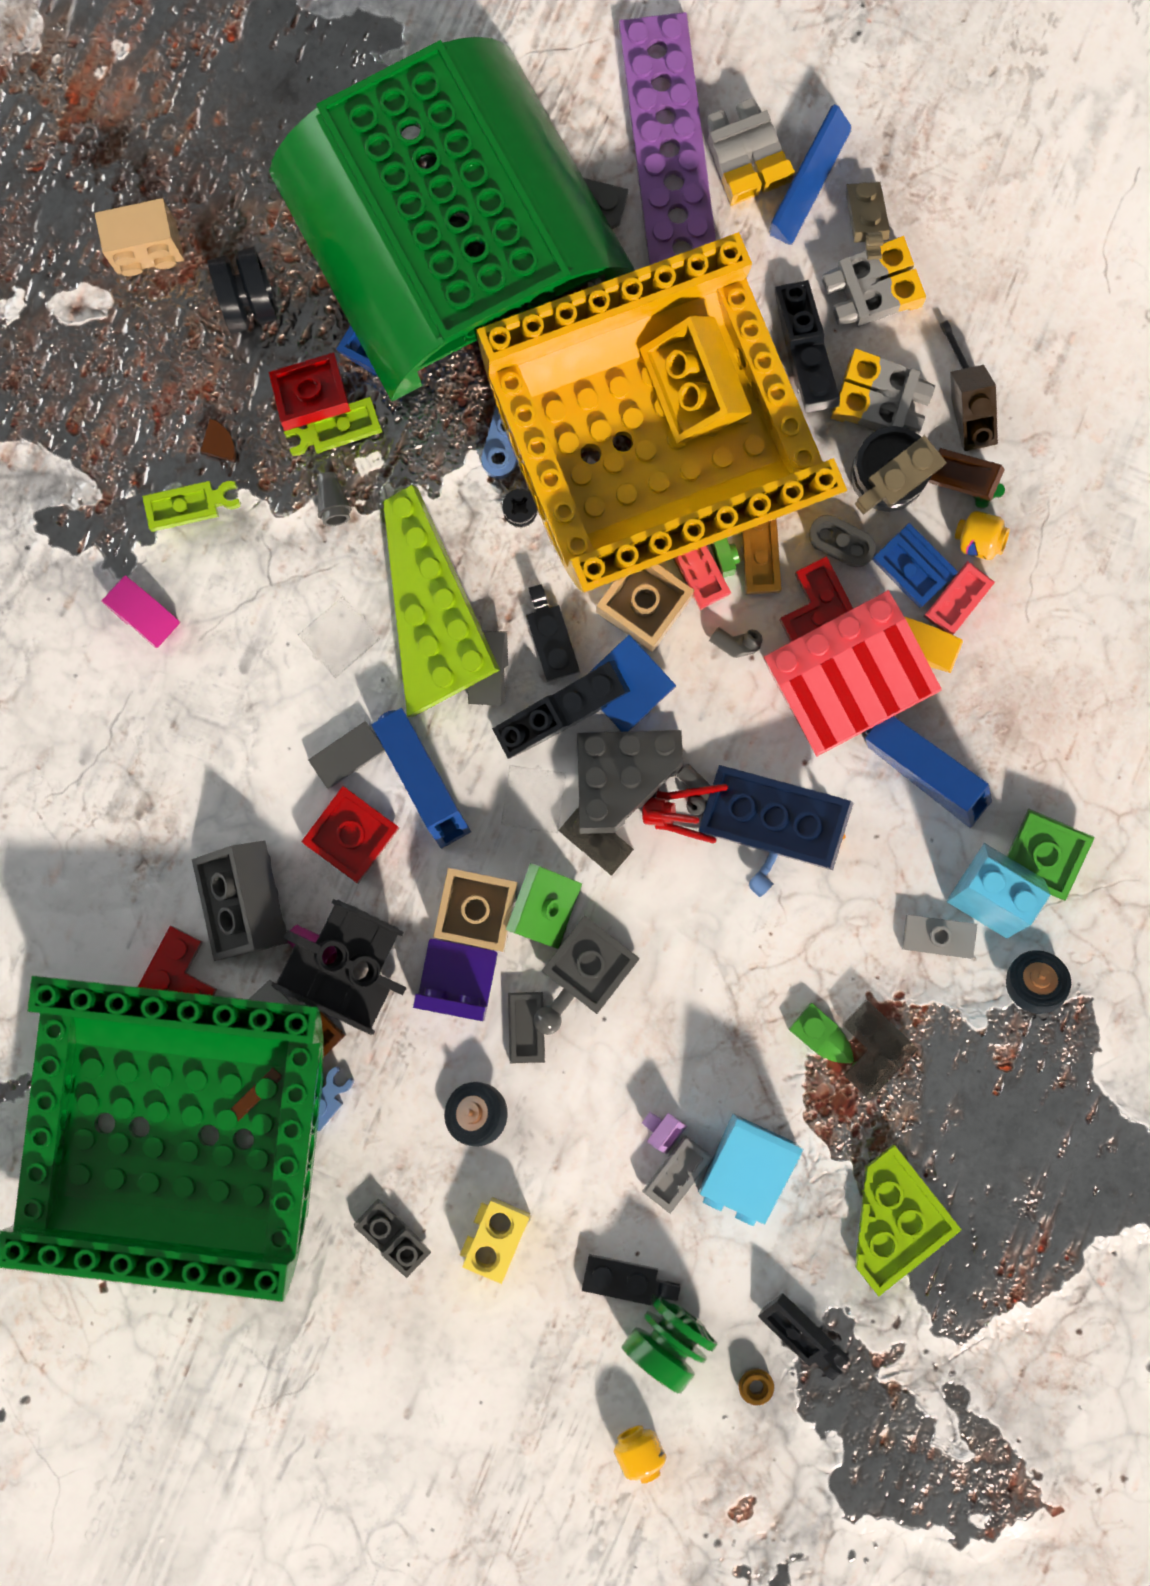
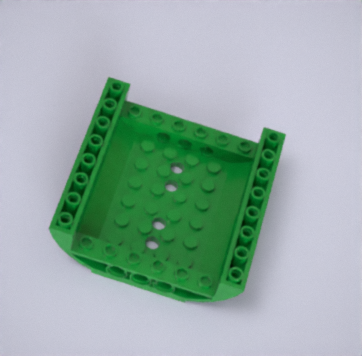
(385, 221)
(166, 1202)

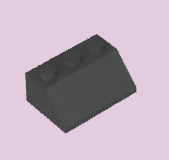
(239, 900)

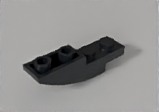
(806, 347)
(561, 710)

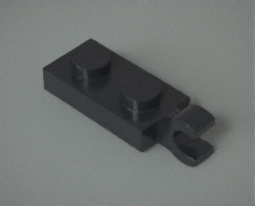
(551, 637)
(626, 1281)
(803, 1336)

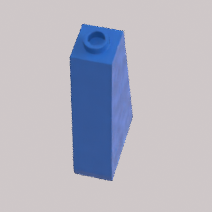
(930, 769)
(420, 778)

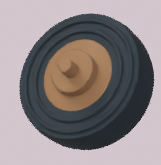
(1038, 982)
(476, 1114)

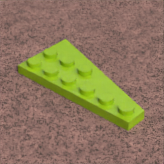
(435, 623)

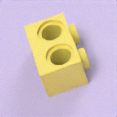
(502, 1242)

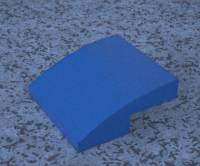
(645, 680)

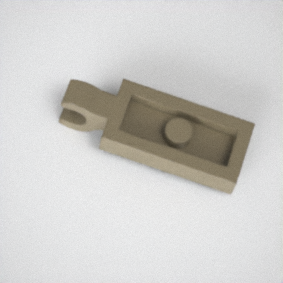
(868, 216)
(902, 475)

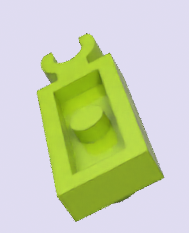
(337, 430)
(187, 504)

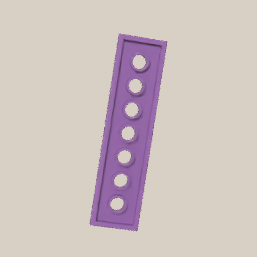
(649, 135)

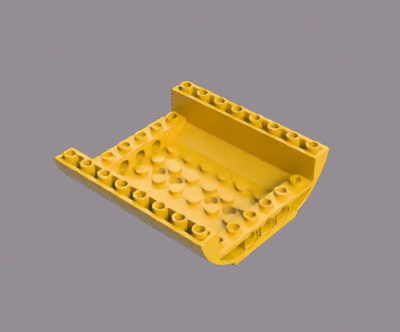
(582, 374)

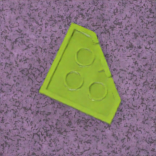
(898, 1221)

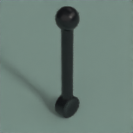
(947, 330)

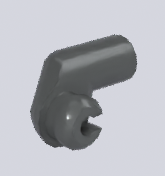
(739, 645)

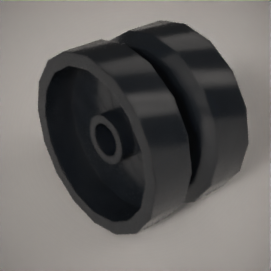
(245, 289)
(877, 452)

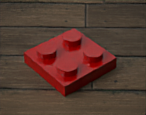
(309, 391)
(350, 834)

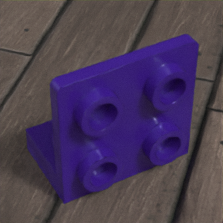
(456, 980)

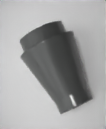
(332, 502)

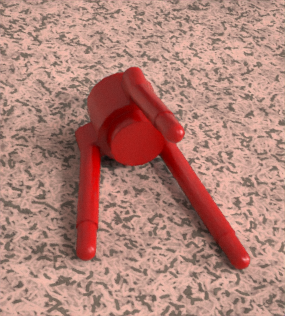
(662, 813)

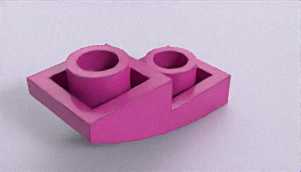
(140, 611)

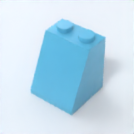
(999, 892)
(749, 1170)

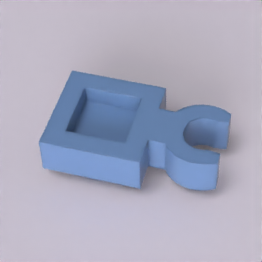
(329, 1103)

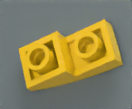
(937, 645)

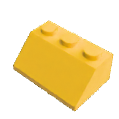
(695, 379)

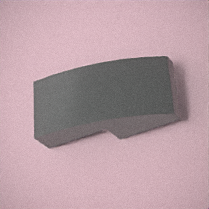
(492, 689)
(392, 1238)

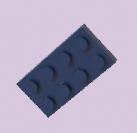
(776, 817)

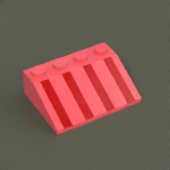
(852, 673)

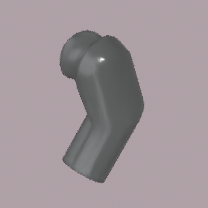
(692, 779)

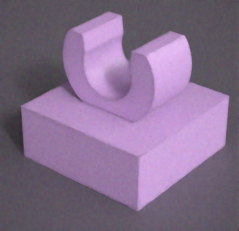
(664, 1131)

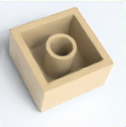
(139, 237)
(645, 604)
(475, 909)

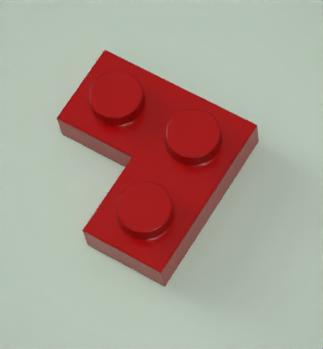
(825, 599)
(171, 963)

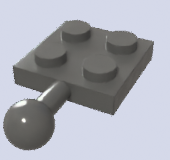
(587, 968)

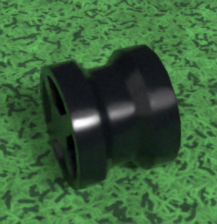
(524, 513)

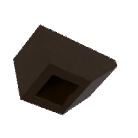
(975, 407)

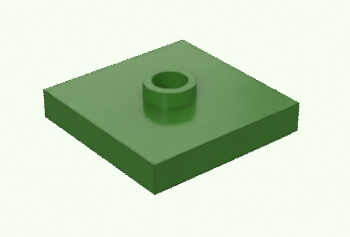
(1051, 851)
(544, 906)

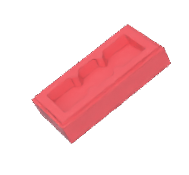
(703, 576)
(959, 599)

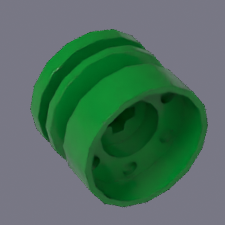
(669, 1345)

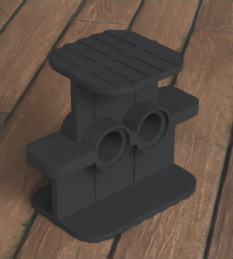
(333, 986)

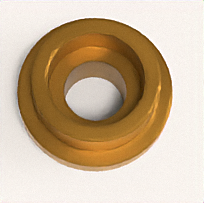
(764, 1394)

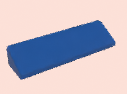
(810, 176)

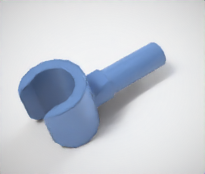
(760, 883)

